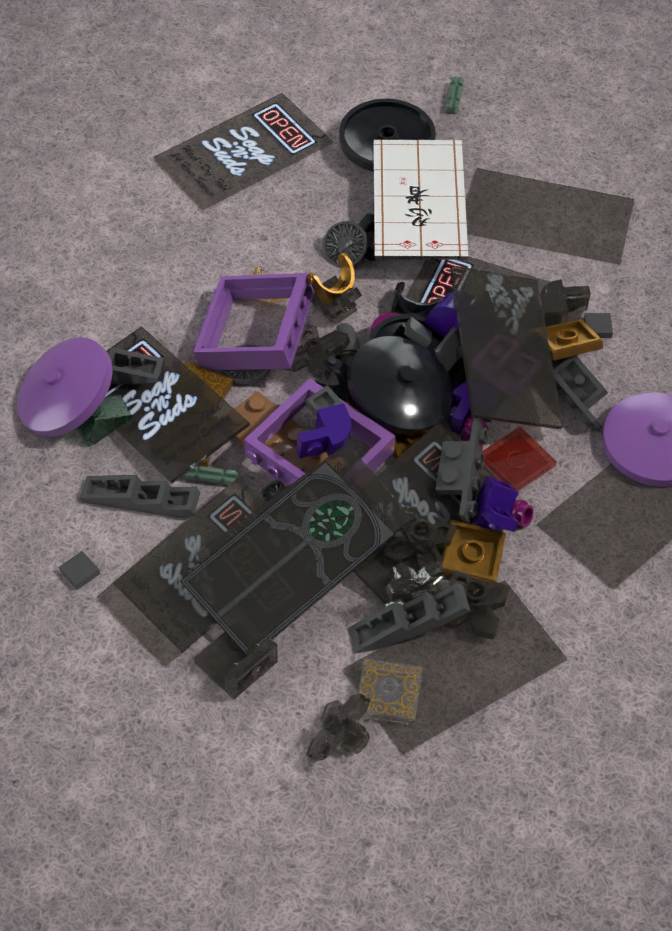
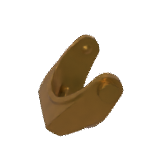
(344, 283)

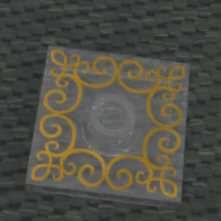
(392, 690)

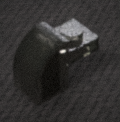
(560, 300)
(340, 307)

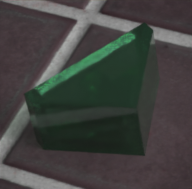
(106, 419)

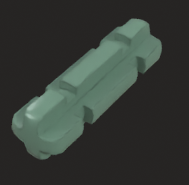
(454, 95)
(211, 475)

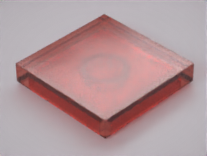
(518, 459)

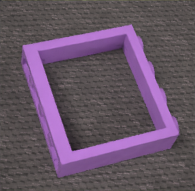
(255, 287)
(280, 469)

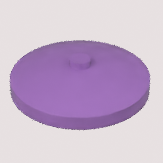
(65, 387)
(640, 438)

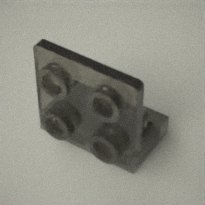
(230, 667)

